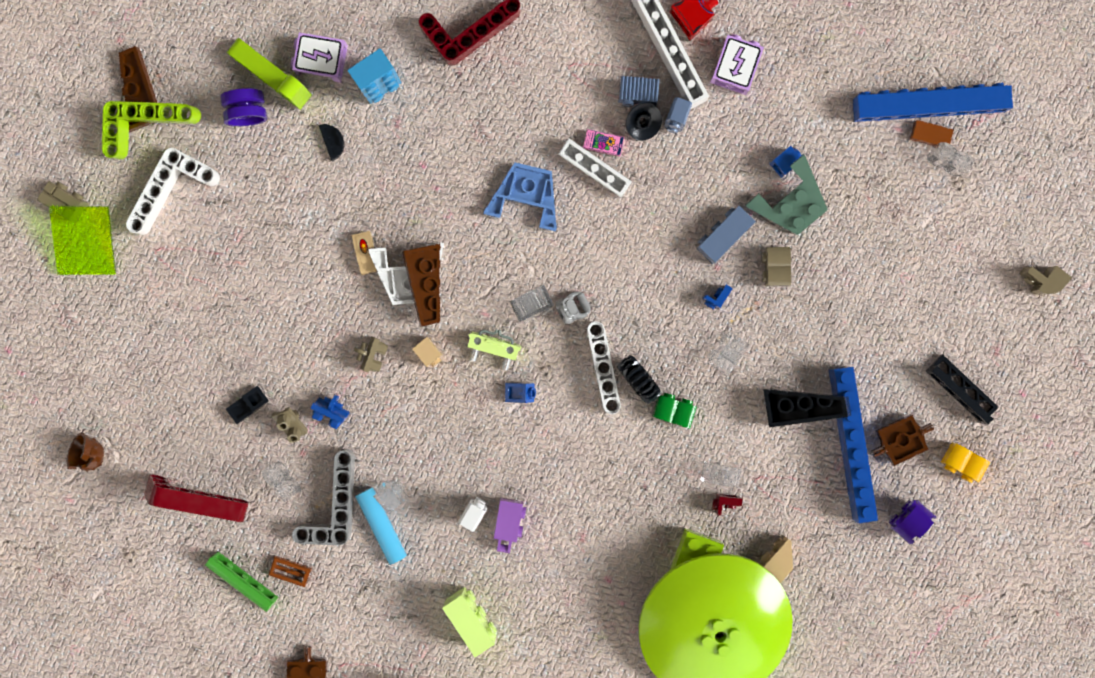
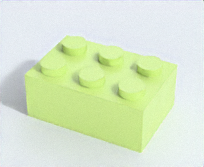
(470, 621)

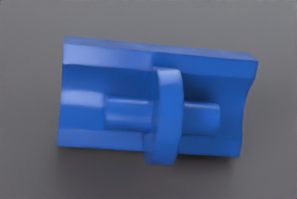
(331, 409)

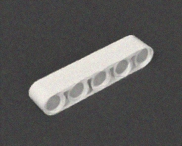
(609, 375)

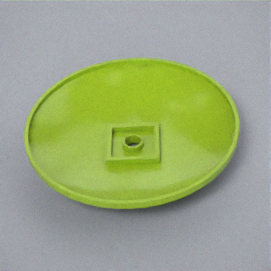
(712, 597)

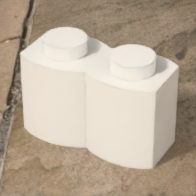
(473, 514)

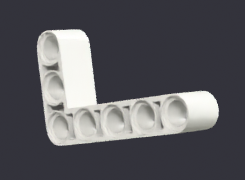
(165, 187)

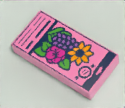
(603, 142)

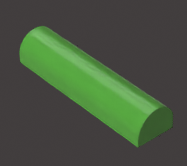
(241, 581)

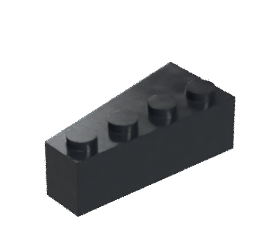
(797, 407)

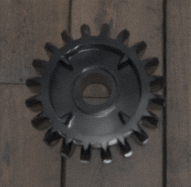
(639, 379)

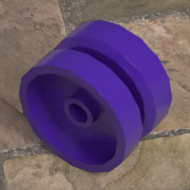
(243, 107)

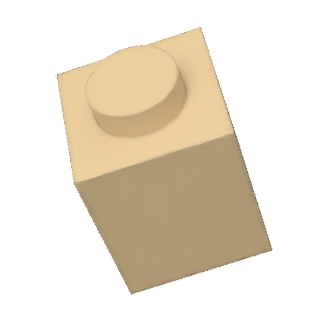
(428, 352)

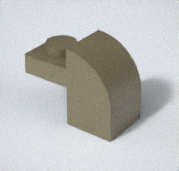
(1049, 282)

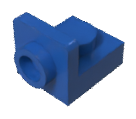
(721, 295)
(520, 392)

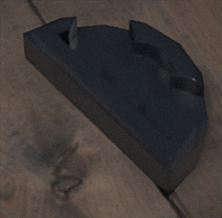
(333, 140)

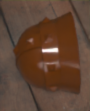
(85, 453)

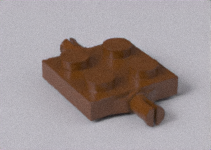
(902, 440)
(307, 666)

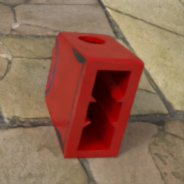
(693, 15)

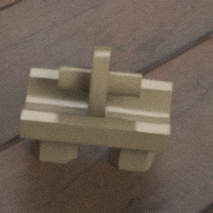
(369, 363)
(289, 422)

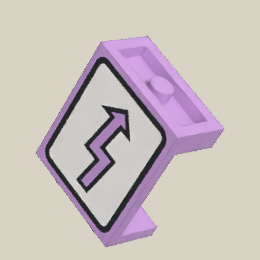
(319, 56)
(737, 64)

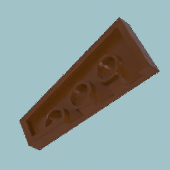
(136, 82)
(423, 275)

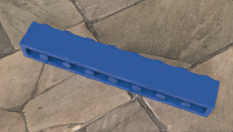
(932, 102)
(854, 448)

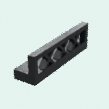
(959, 393)

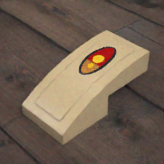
(363, 242)

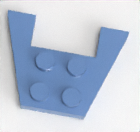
(526, 186)

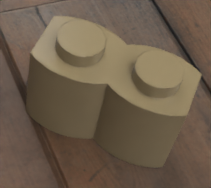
(777, 266)

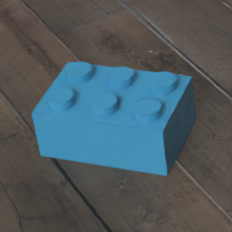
(375, 76)

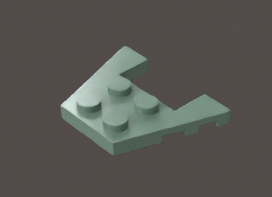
(799, 206)

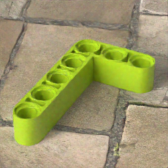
(282, 83)
(142, 114)

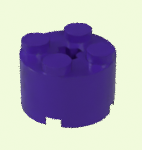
(912, 521)

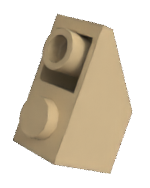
(779, 559)

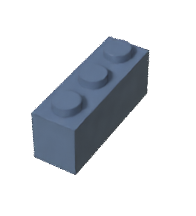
(725, 234)

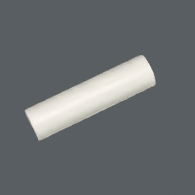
(595, 167)

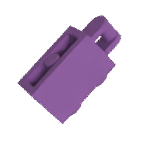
(508, 523)

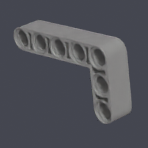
(337, 505)

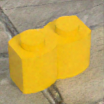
(965, 462)

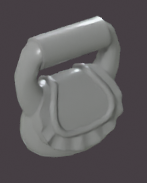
(568, 310)

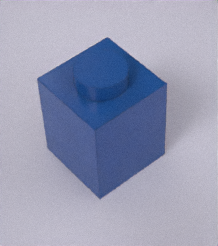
(782, 163)

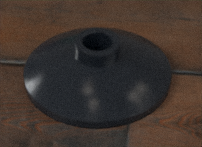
(649, 126)

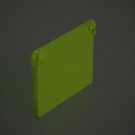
(82, 240)

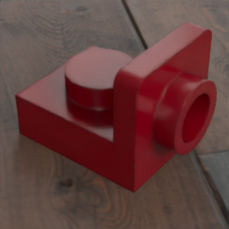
(729, 501)

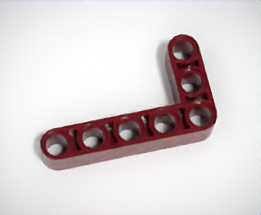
(470, 33)
(162, 495)

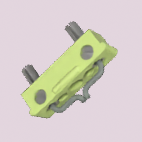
(493, 346)

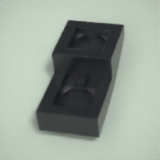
(247, 405)

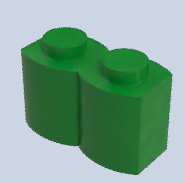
(674, 411)

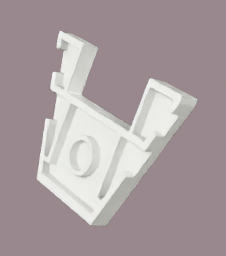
(394, 278)

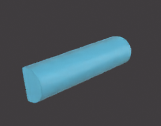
(381, 526)

